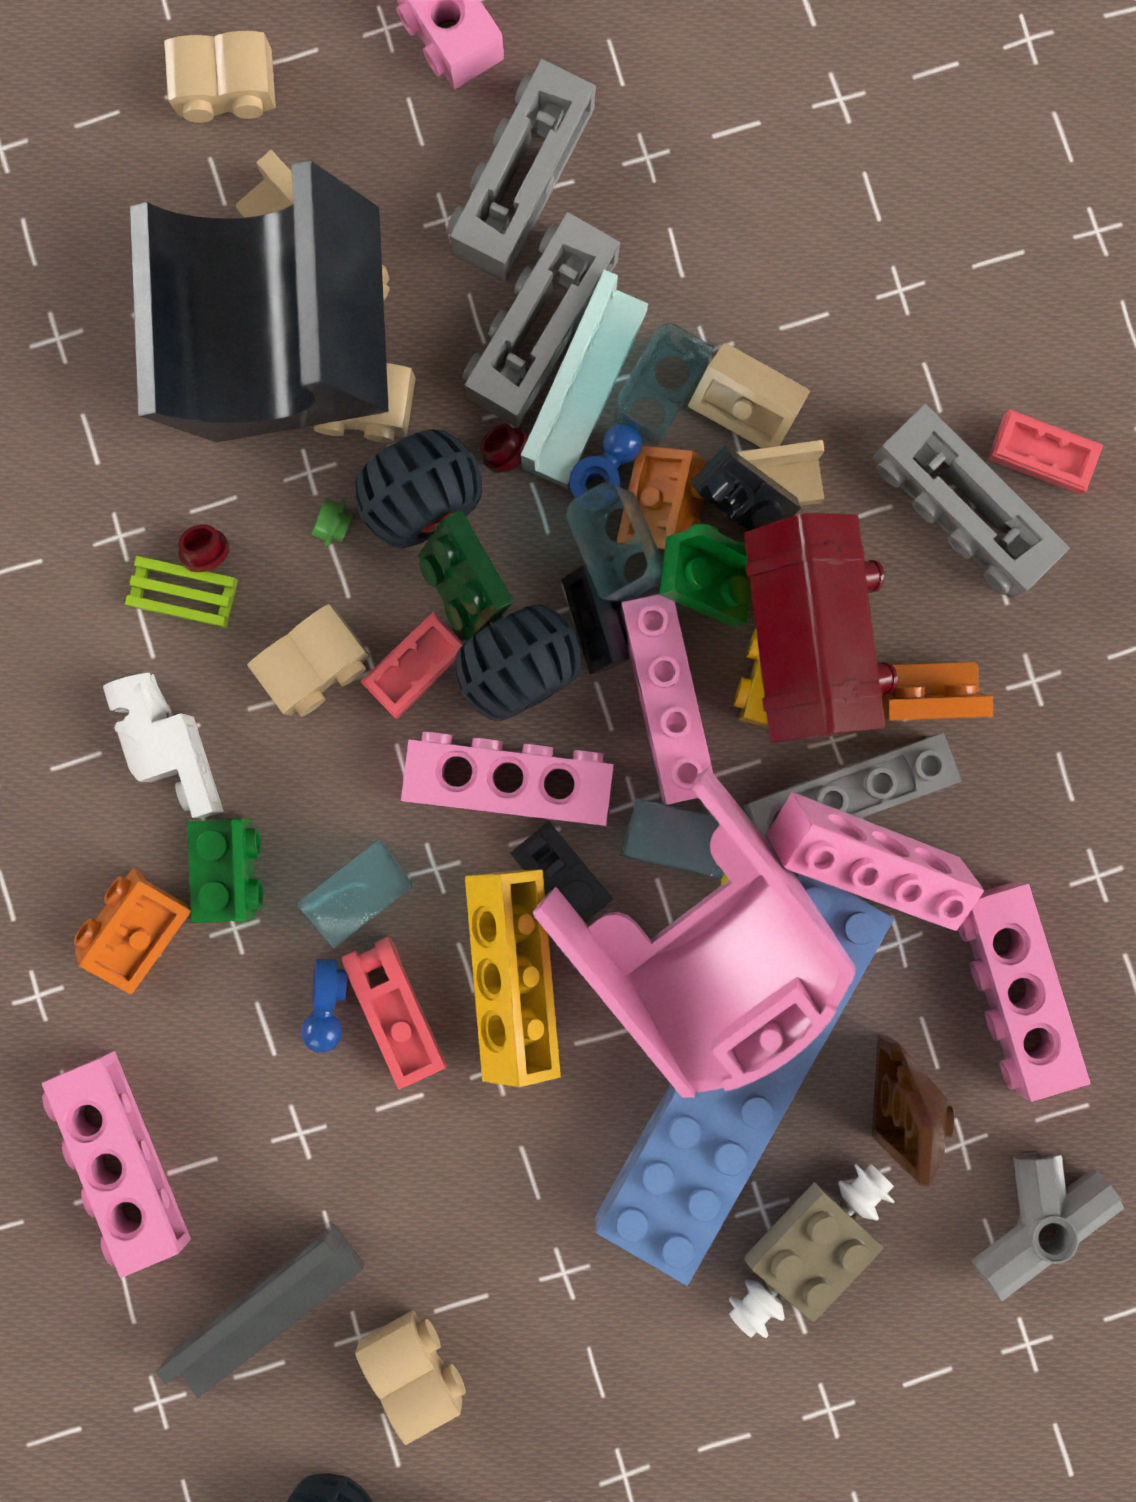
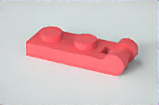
(394, 1014)

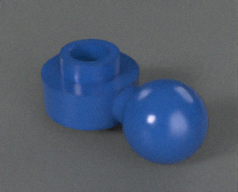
(620, 446)
(322, 1029)

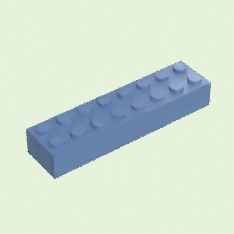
(706, 1145)

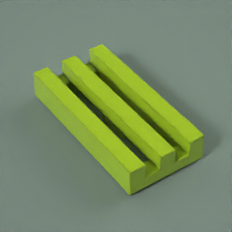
(140, 583)

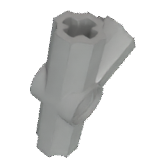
(1042, 1201)

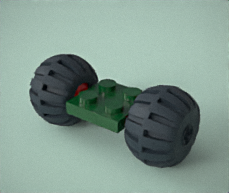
(424, 493)

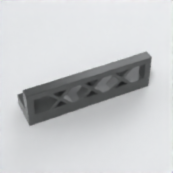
(263, 1312)

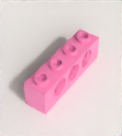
(459, 50)
(666, 695)
(426, 781)
(873, 862)
(1057, 1061)
(142, 1179)

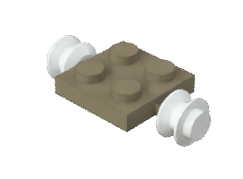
(812, 1252)

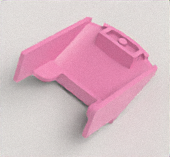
(730, 980)

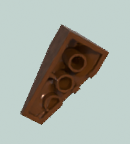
(909, 1113)

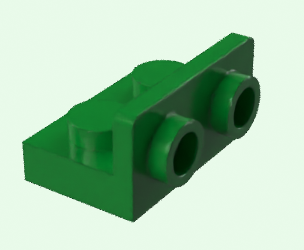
(707, 574)
(223, 870)

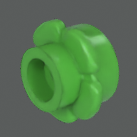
(331, 522)

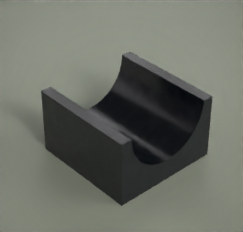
(261, 314)

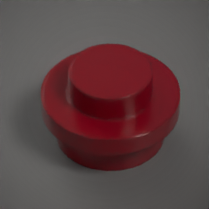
(503, 448)
(202, 548)

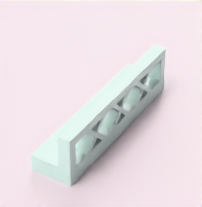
(583, 382)

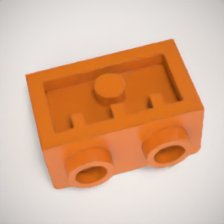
(664, 492)
(937, 692)
(129, 931)

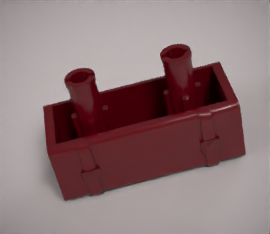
(816, 627)

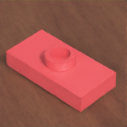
(1045, 452)
(413, 665)

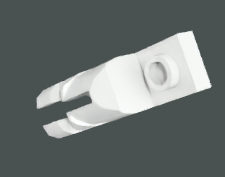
(162, 745)

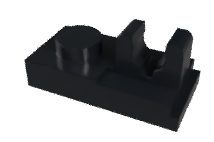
(744, 491)
(596, 623)
(562, 869)

